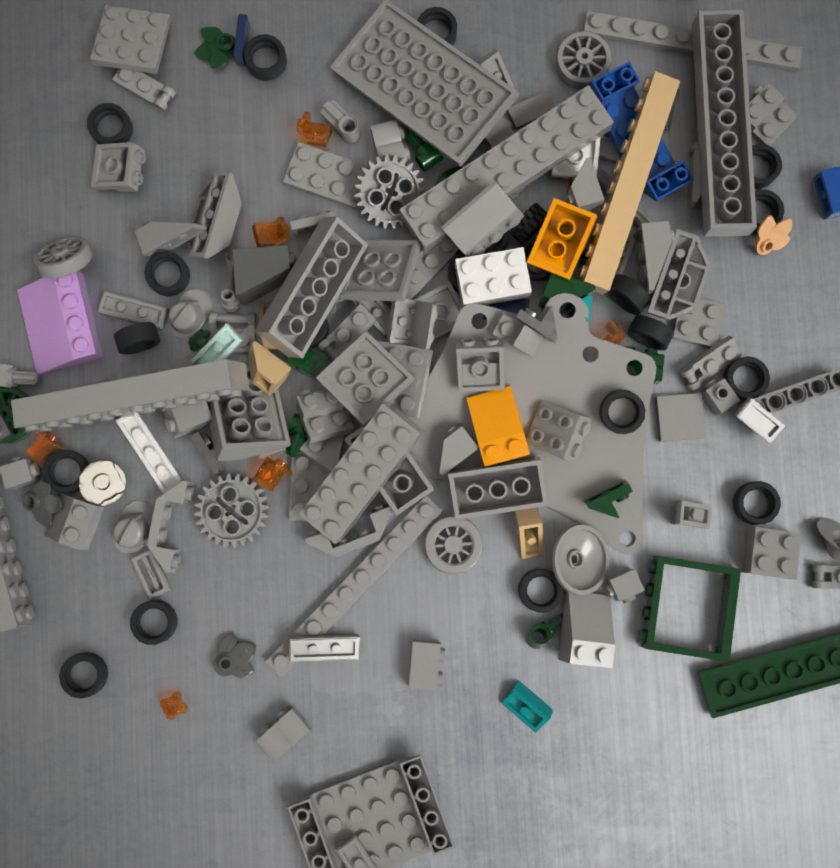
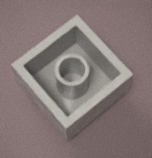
(772, 553)

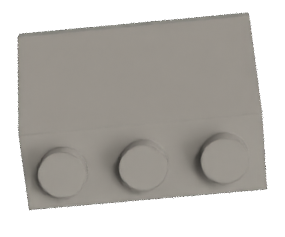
(483, 221)
(184, 419)

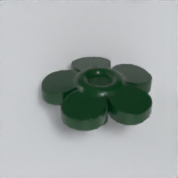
(198, 339)

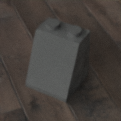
(260, 270)

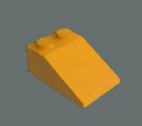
(562, 238)
(497, 426)

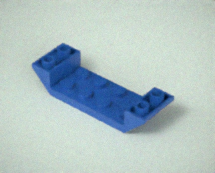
(619, 99)

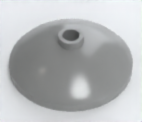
(588, 563)

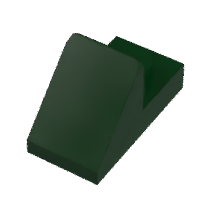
(603, 501)

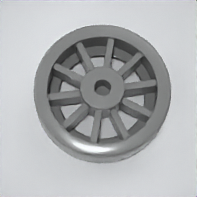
(583, 58)
(62, 257)
(453, 545)

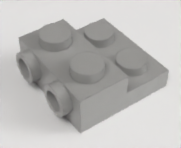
(769, 115)
(118, 167)
(480, 364)
(322, 415)

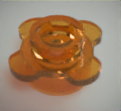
(167, 703)

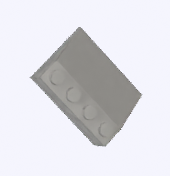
(248, 424)

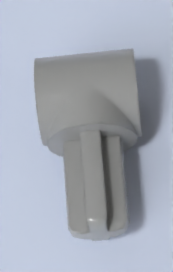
(12, 377)

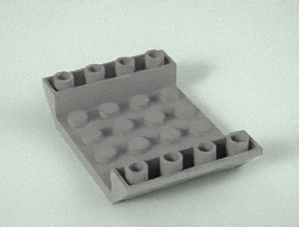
(386, 807)

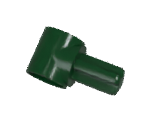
(425, 154)
(298, 436)
(546, 629)

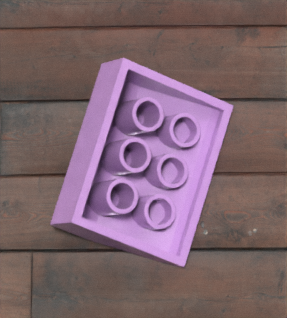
(59, 323)

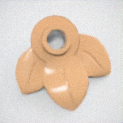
(772, 235)

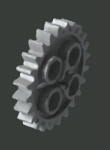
(370, 182)
(244, 494)

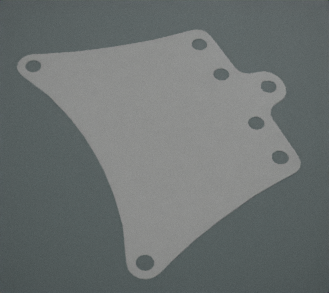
(564, 379)

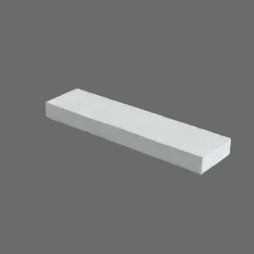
(150, 452)

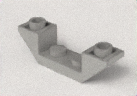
(380, 520)
(167, 557)

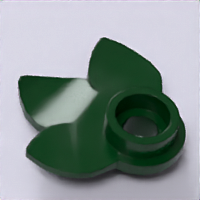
(213, 48)

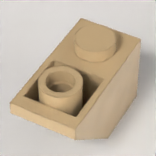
(266, 369)

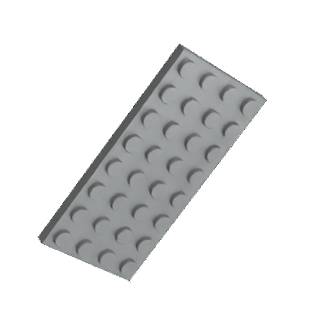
(424, 82)

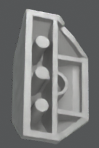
(217, 210)
(680, 278)

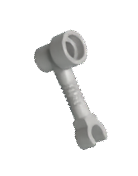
(228, 297)

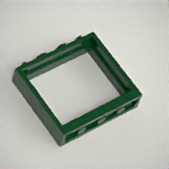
(726, 615)

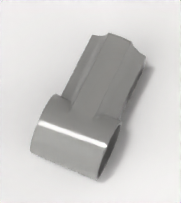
(340, 120)

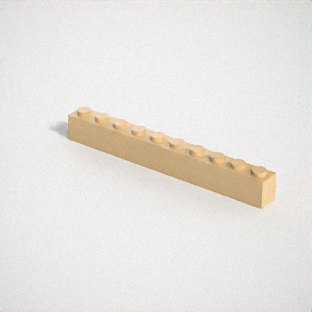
(629, 181)

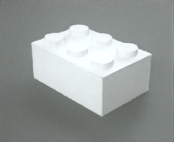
(493, 277)

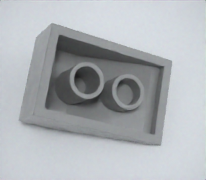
(650, 251)
(587, 631)

